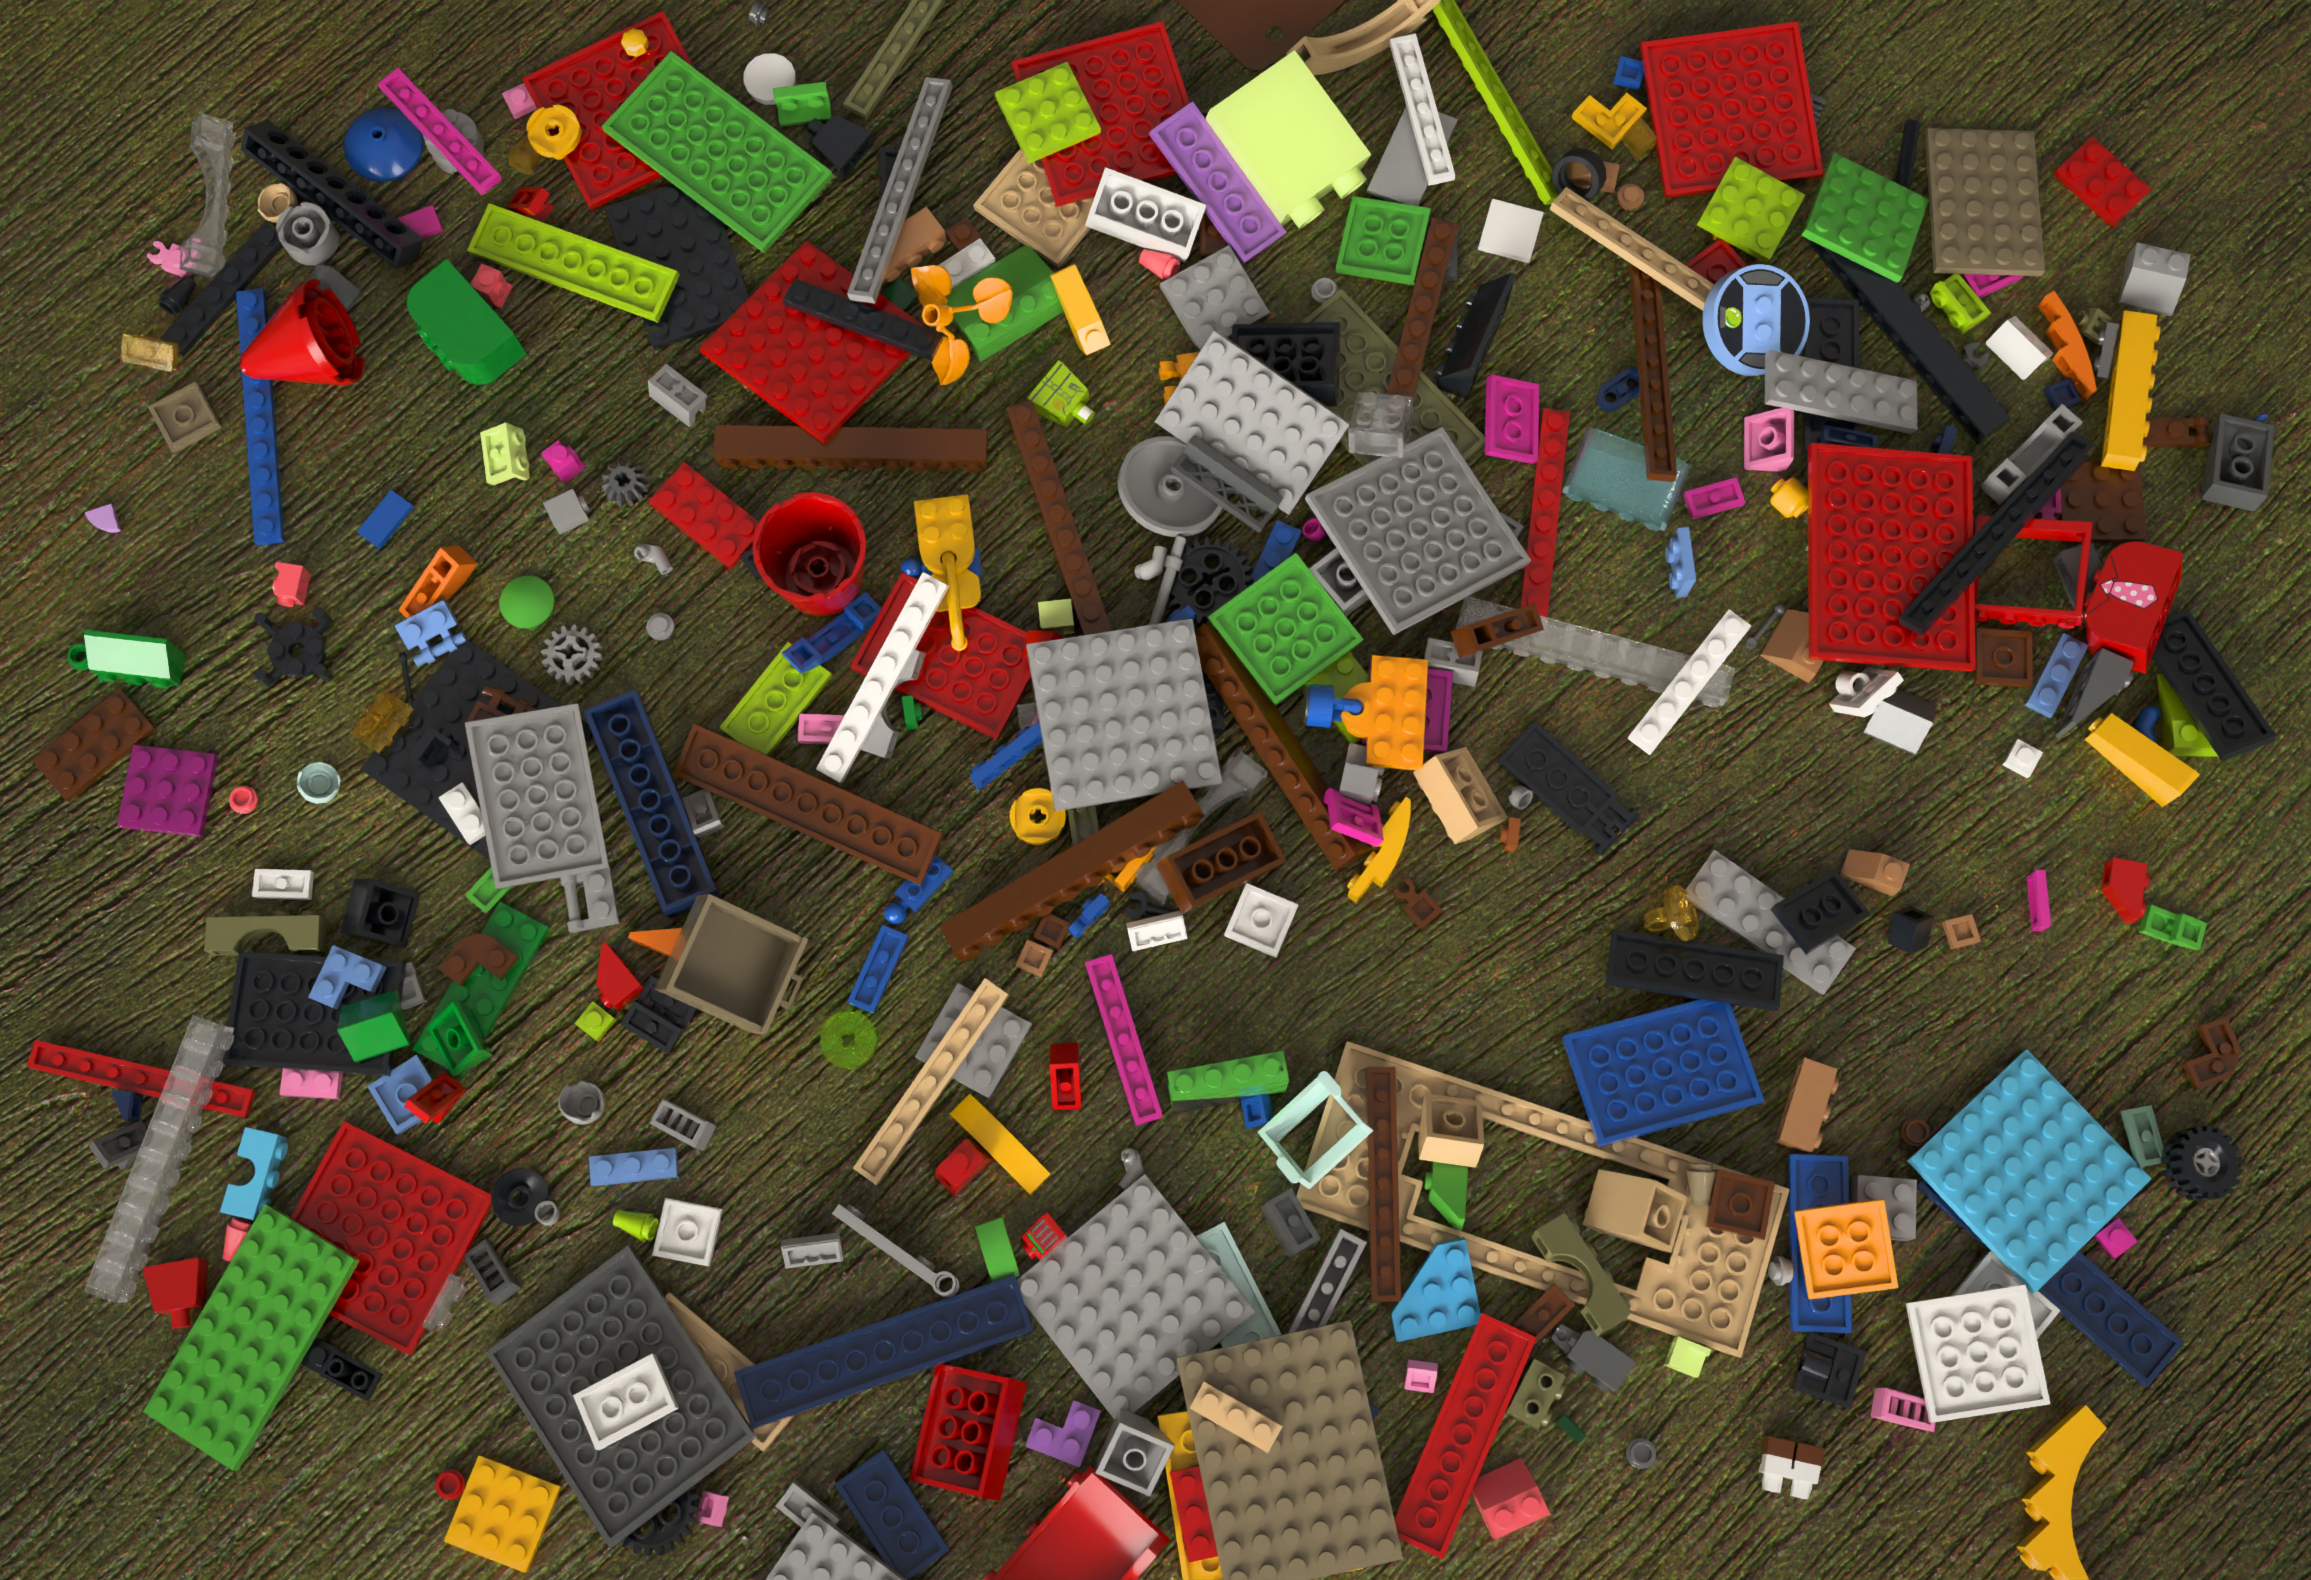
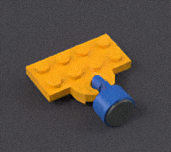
(1383, 711)

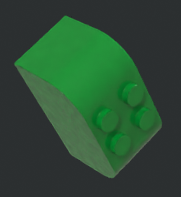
(462, 326)

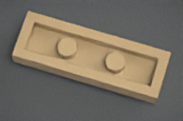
(1235, 1416)

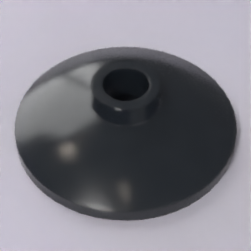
(532, 1192)

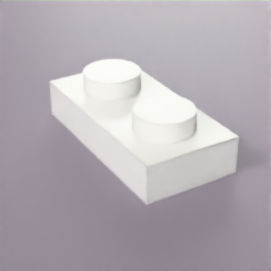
(968, 262)
(464, 812)
(283, 884)

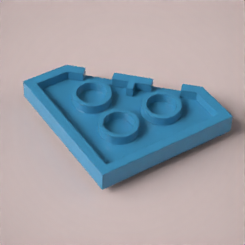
(1438, 1295)

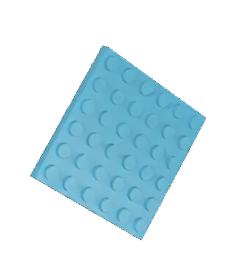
(2029, 1171)

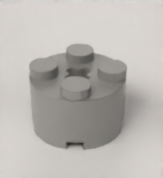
(467, 128)
(307, 234)

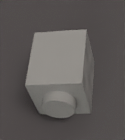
(567, 511)

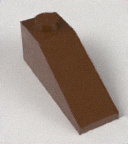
(1496, 630)

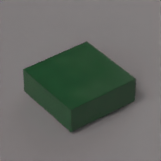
(901, 295)
(1569, 1428)

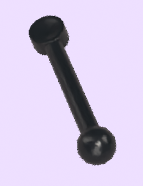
(403, 659)

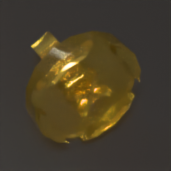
(1674, 915)

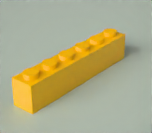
(2129, 391)

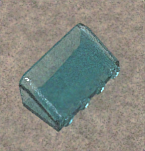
(1614, 478)

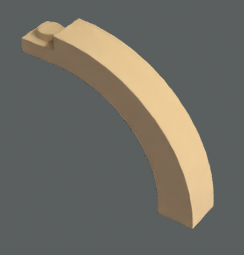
(1364, 41)

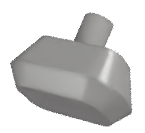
(1922, 300)

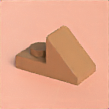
(1581, 176)

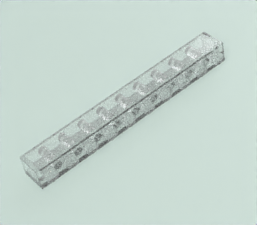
(1601, 653)
(159, 1160)

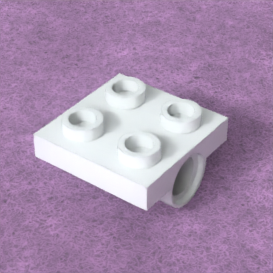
(1869, 690)

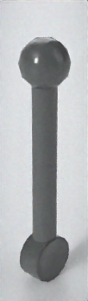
(1752, 642)

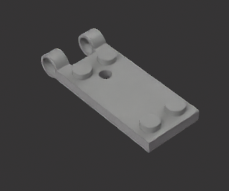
(919, 1266)

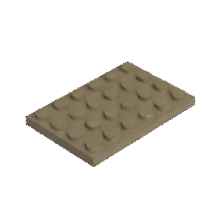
(1984, 202)

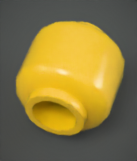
(1789, 497)

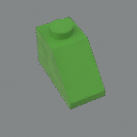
(1448, 1191)

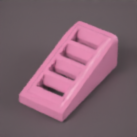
(1885, 1408)

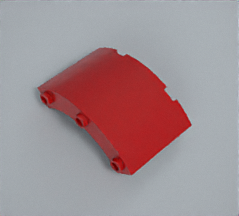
(1086, 1537)

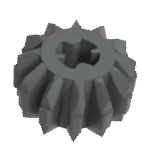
(619, 476)

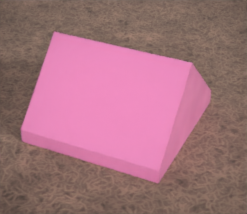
(1769, 440)

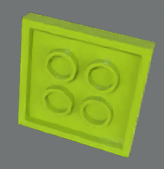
(1047, 112)
(1751, 210)

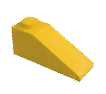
(1079, 310)

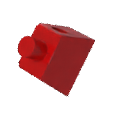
(962, 1166)
(177, 1288)

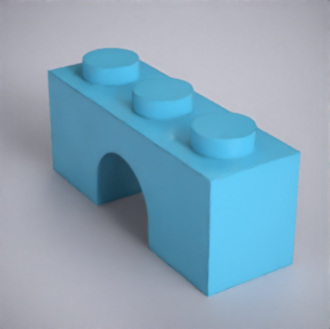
(265, 1152)

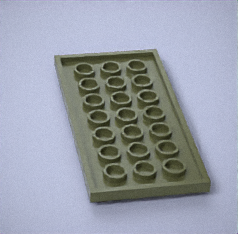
(1367, 366)

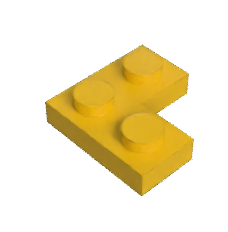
(1606, 124)

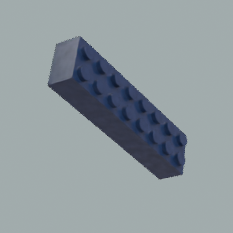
(651, 802)

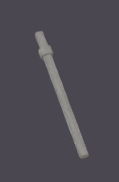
(1172, 565)

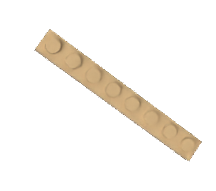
(1632, 247)
(931, 1081)

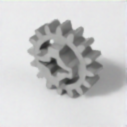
(563, 646)

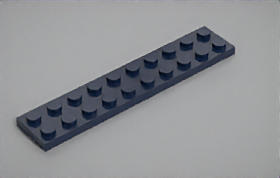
(2099, 1310)
(883, 1352)

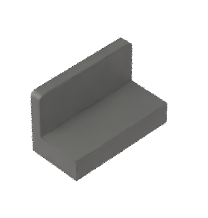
(1290, 1223)

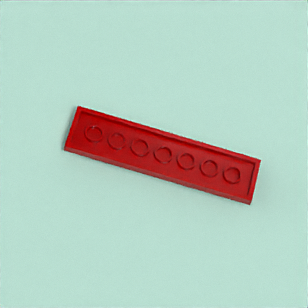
(1462, 1435)

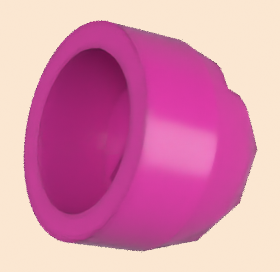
(1314, 530)

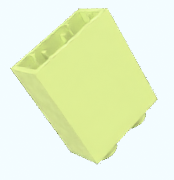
(1290, 140)

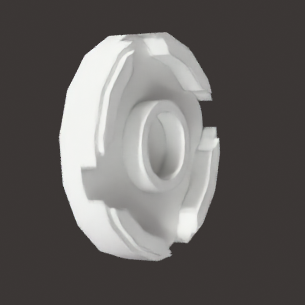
(766, 73)

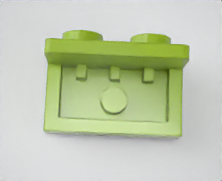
(1959, 303)

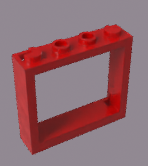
(2045, 530)

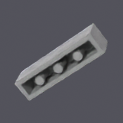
(1328, 1282)

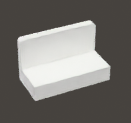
(2018, 347)

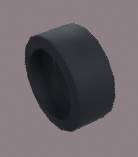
(1590, 161)

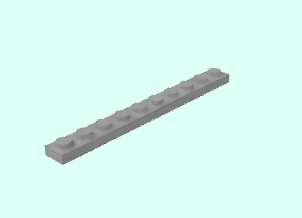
(899, 190)

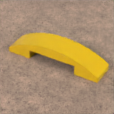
(1000, 1144)

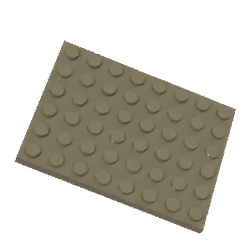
(1321, 1489)

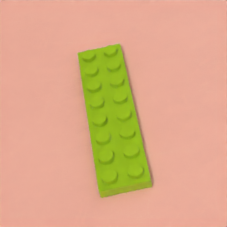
(573, 262)

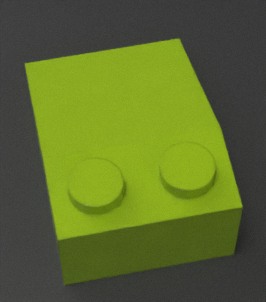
(2178, 729)

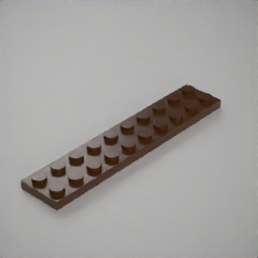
(808, 804)

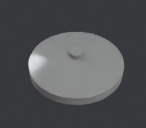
(1160, 497)

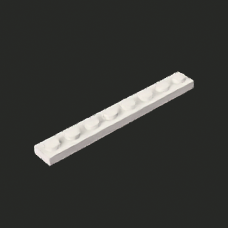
(882, 677)

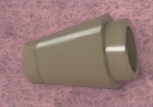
(1700, 1182)

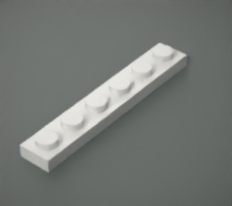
(1422, 109)
(1689, 682)

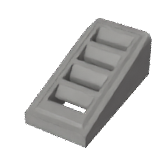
(698, 1133)

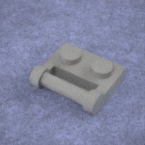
(599, 899)

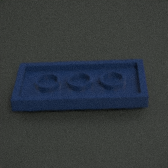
(892, 1516)

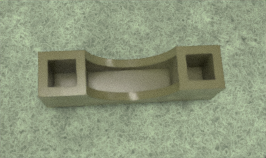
(231, 934)
(1562, 1242)

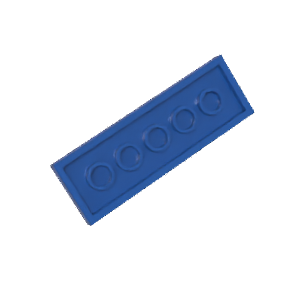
(1815, 1183)

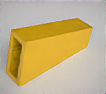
(2141, 759)

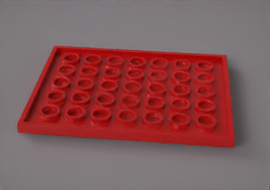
(1875, 541)

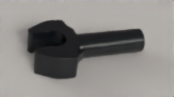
(1146, 907)

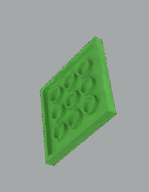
(1865, 217)
(1285, 629)

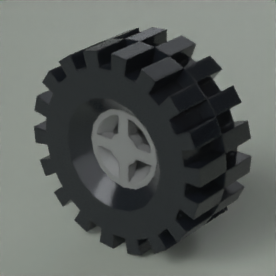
(2215, 1157)

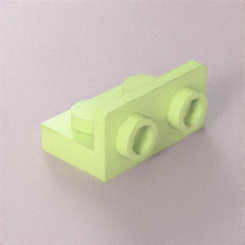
(504, 453)

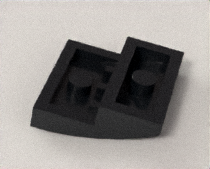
(658, 1017)

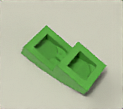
(2172, 927)
(997, 1249)

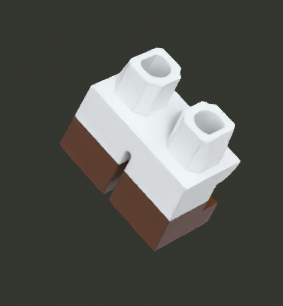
(1790, 1461)

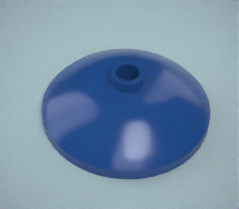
(387, 156)

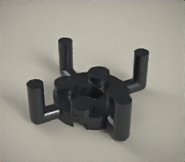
(286, 639)

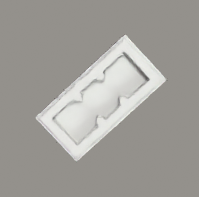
(1156, 930)

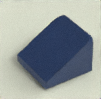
(128, 1105)

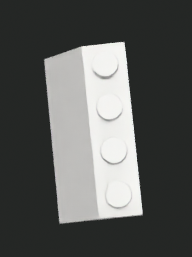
(1145, 215)

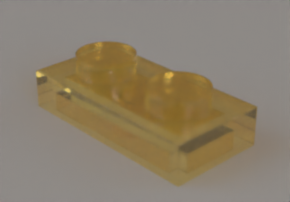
(149, 352)

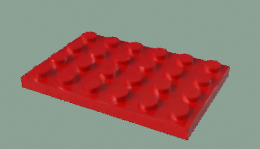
(967, 685)

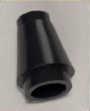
(176, 296)

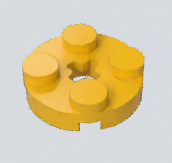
(557, 145)
(1026, 828)

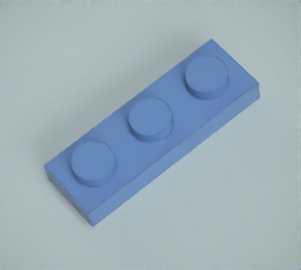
(2056, 675)
(633, 1167)

